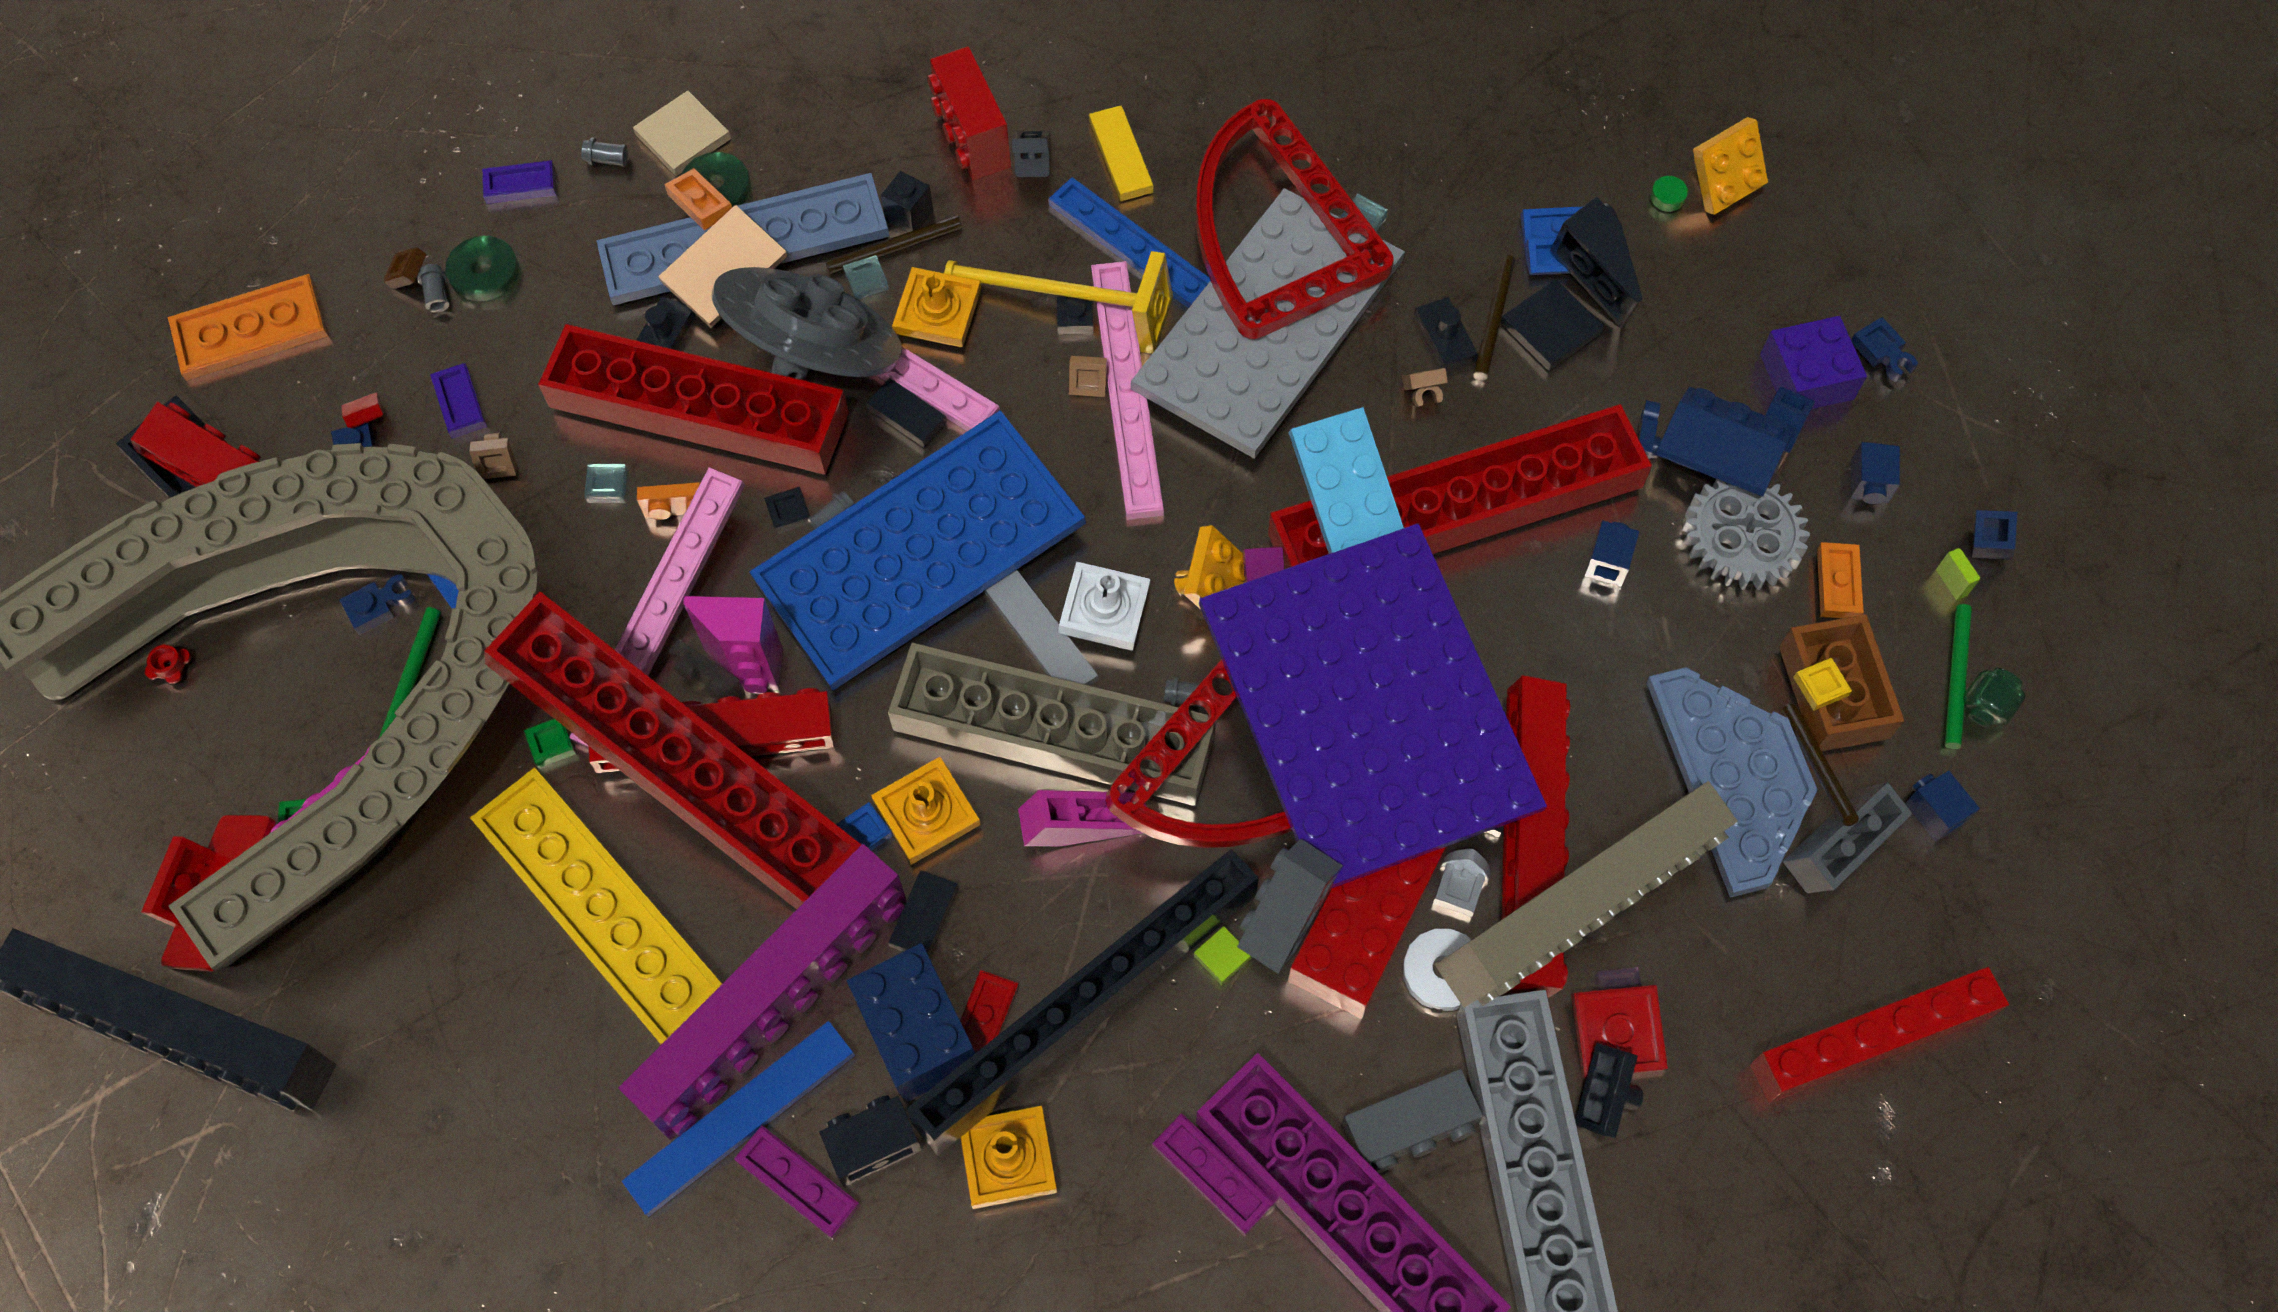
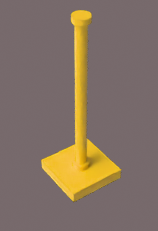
(1148, 305)

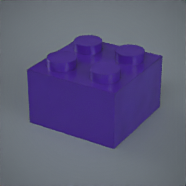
(1814, 361)

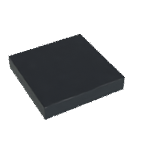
(1552, 324)

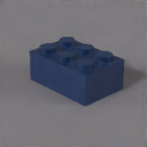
(911, 1021)

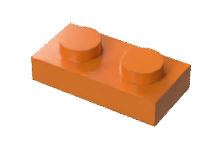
(698, 198)
(665, 500)
(1839, 580)

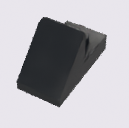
(1031, 153)

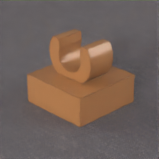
(1088, 376)
(1425, 381)
(493, 457)

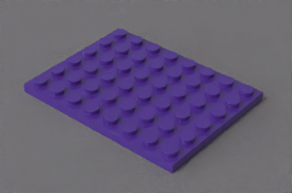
(1371, 705)

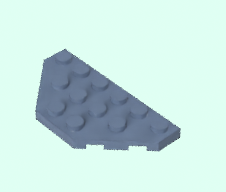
(1750, 764)

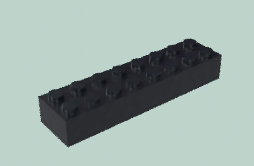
(162, 1022)

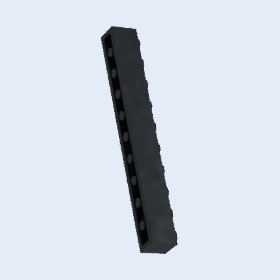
(1082, 1002)

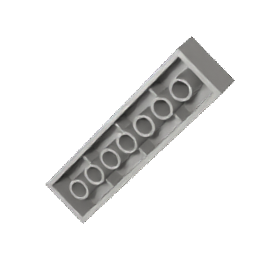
(1535, 1156)

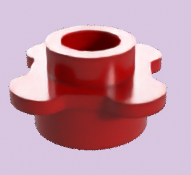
(160, 657)

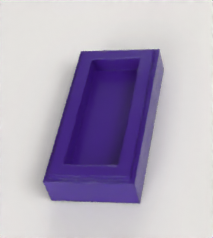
(519, 182)
(458, 400)

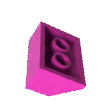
(739, 638)

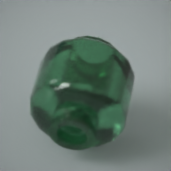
(1994, 697)

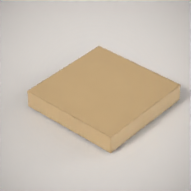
(681, 132)

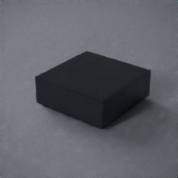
(787, 510)

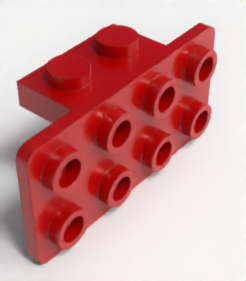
(187, 866)

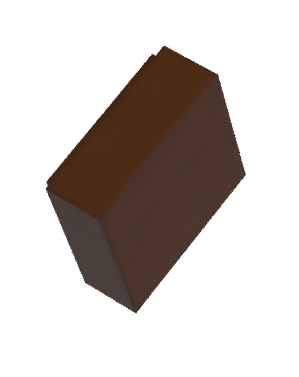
(404, 268)

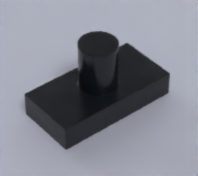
(666, 324)
(1446, 334)
(1608, 1091)

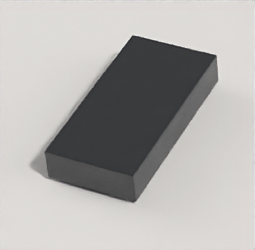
(906, 412)
(923, 912)

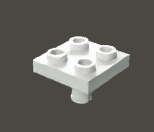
(1104, 606)

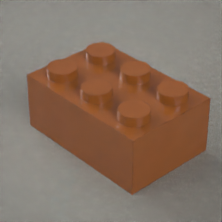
(1871, 708)

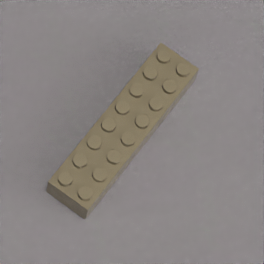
(1040, 720)
(1587, 898)

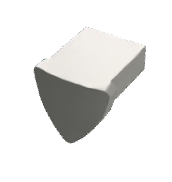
(1462, 881)

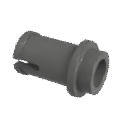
(604, 153)
(432, 281)
(834, 507)
(1178, 691)

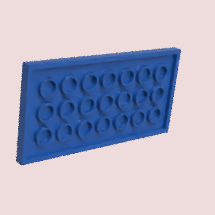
(917, 549)

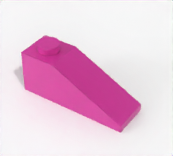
(1070, 818)

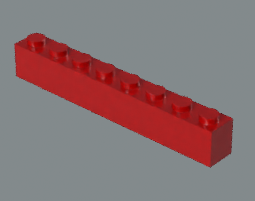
(1536, 844)

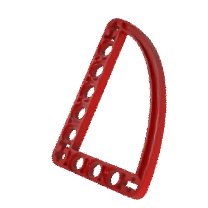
(1358, 254)
(1169, 828)

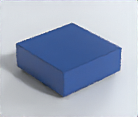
(866, 827)

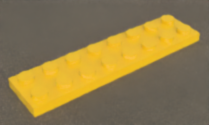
(597, 904)

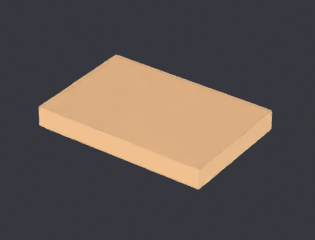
(727, 245)

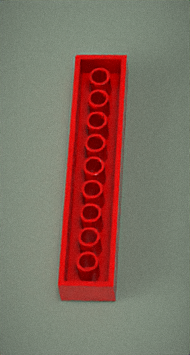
(1496, 485)
(669, 750)

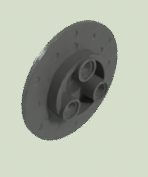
(806, 323)

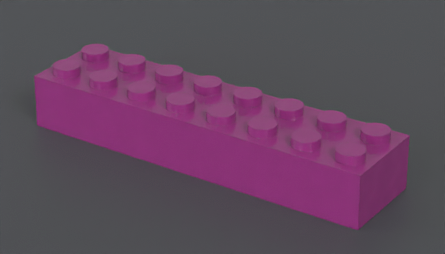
(766, 993)
(1339, 1198)

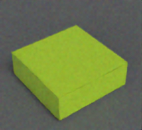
(1958, 574)
(1222, 956)

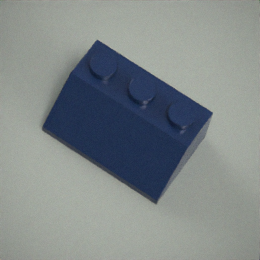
(1726, 440)

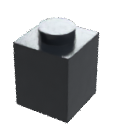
(907, 202)

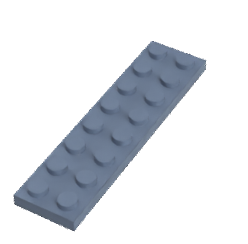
(799, 221)

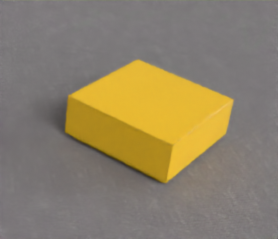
(1822, 684)

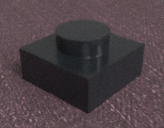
(1074, 316)

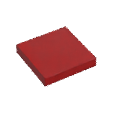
(1623, 1020)

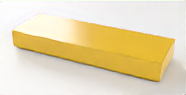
(1121, 153)

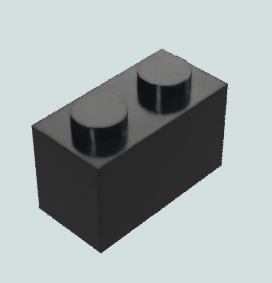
(869, 1139)

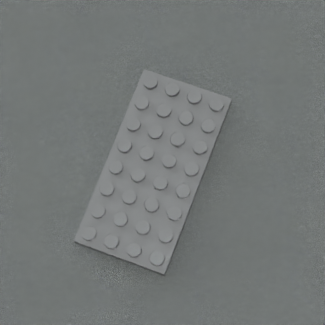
(1246, 385)

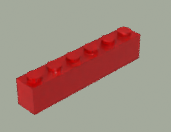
(762, 724)
(1878, 1034)

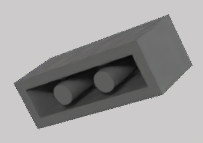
(1838, 849)
(1287, 904)
(1413, 1121)

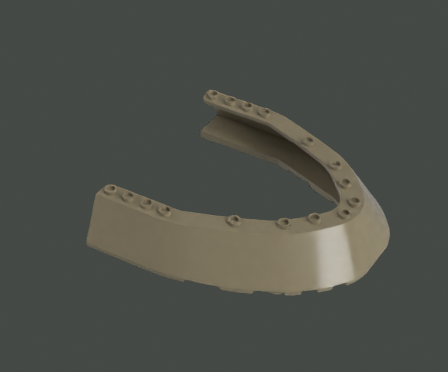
(261, 533)

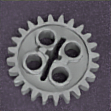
(1745, 534)

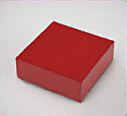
(362, 410)

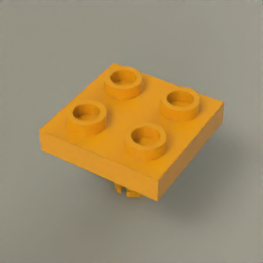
(1730, 165)
(937, 307)
(1213, 567)
(925, 810)
(1008, 1158)

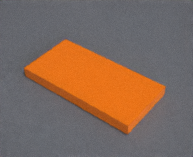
(247, 327)

